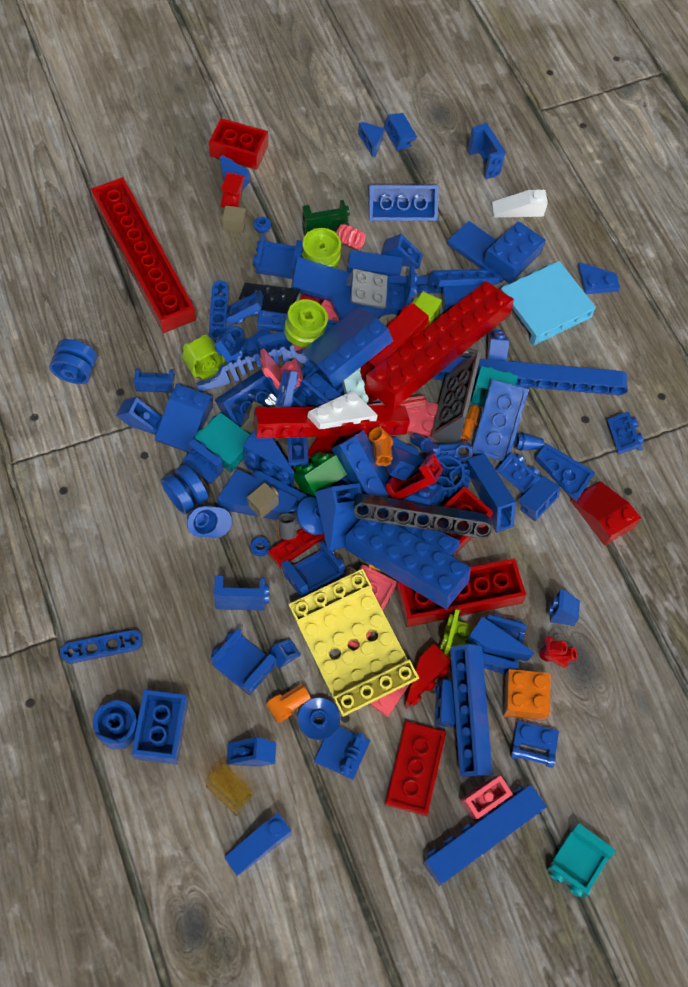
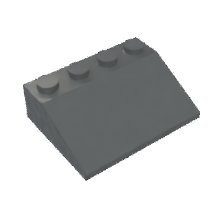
(455, 401)

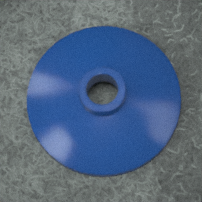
(308, 517)
(322, 709)

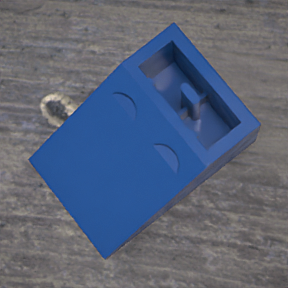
(266, 457)
(337, 513)

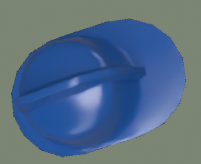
(209, 522)

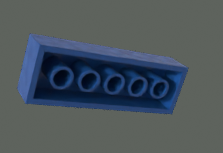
(409, 560)

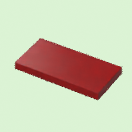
(416, 768)

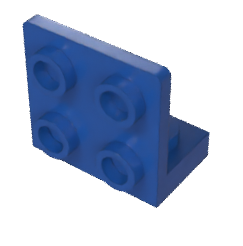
(401, 296)

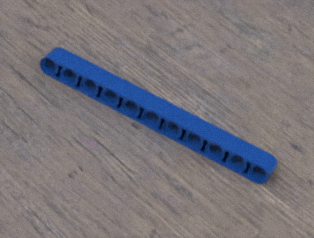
(553, 376)

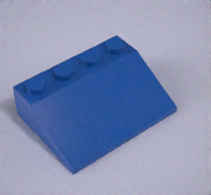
(348, 345)

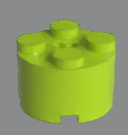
(202, 357)

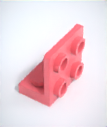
(272, 370)

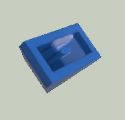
(371, 136)

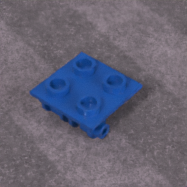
(343, 752)

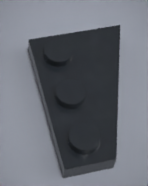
(275, 297)

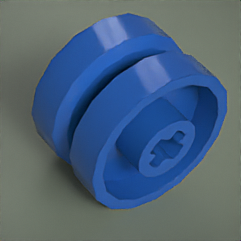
(73, 361)
(184, 489)

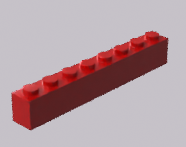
(293, 422)

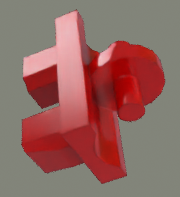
(557, 652)

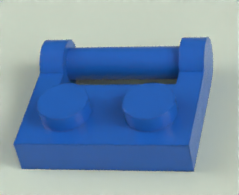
(535, 737)

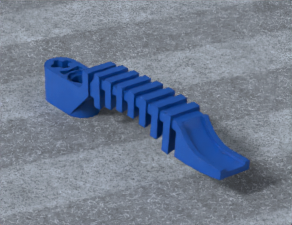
(221, 376)

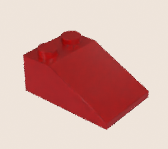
(606, 512)

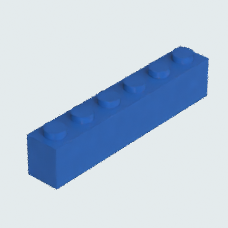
(471, 711)
(484, 835)

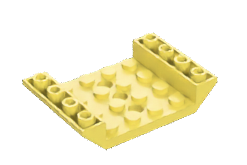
(344, 614)

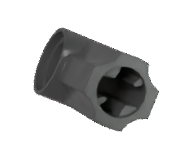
(288, 525)

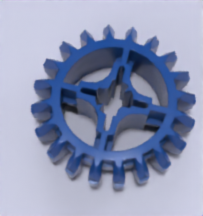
(451, 468)

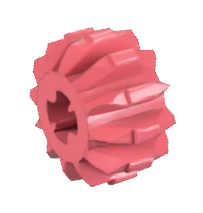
(351, 237)

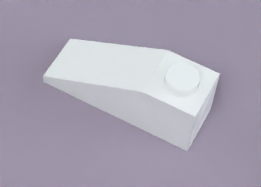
(524, 204)

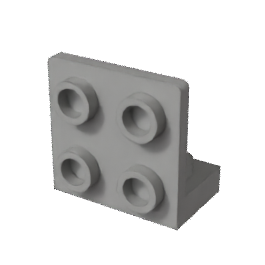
(368, 288)

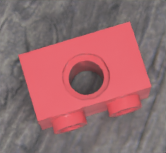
(486, 797)

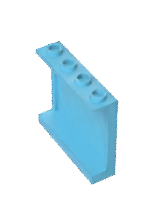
(549, 302)

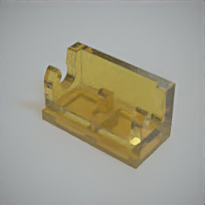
(229, 789)

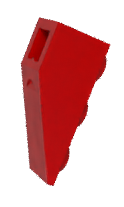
(429, 668)

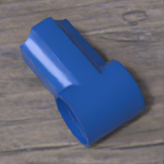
(453, 449)

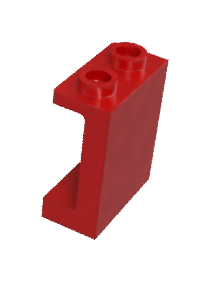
(429, 474)

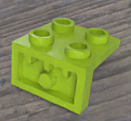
(455, 633)

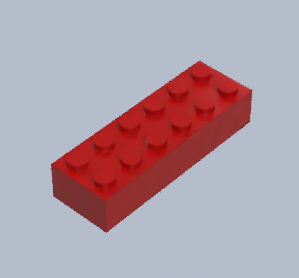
(488, 588)

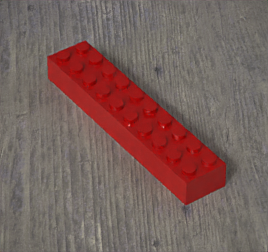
(143, 255)
(438, 345)

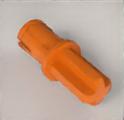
(470, 423)

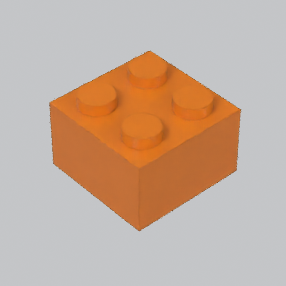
(526, 695)

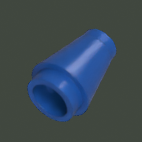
(528, 442)

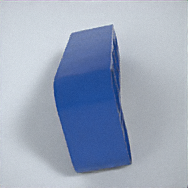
(219, 311)

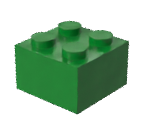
(320, 473)

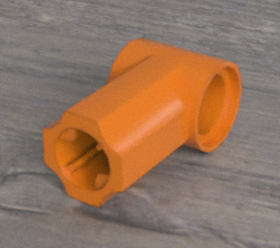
(382, 446)
(283, 705)

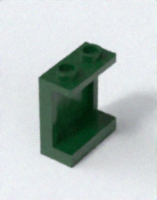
(325, 219)

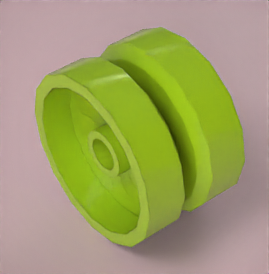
(322, 246)
(305, 322)

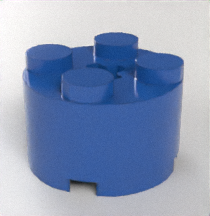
(110, 714)

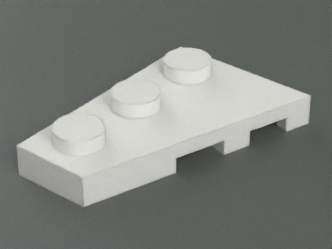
(341, 410)

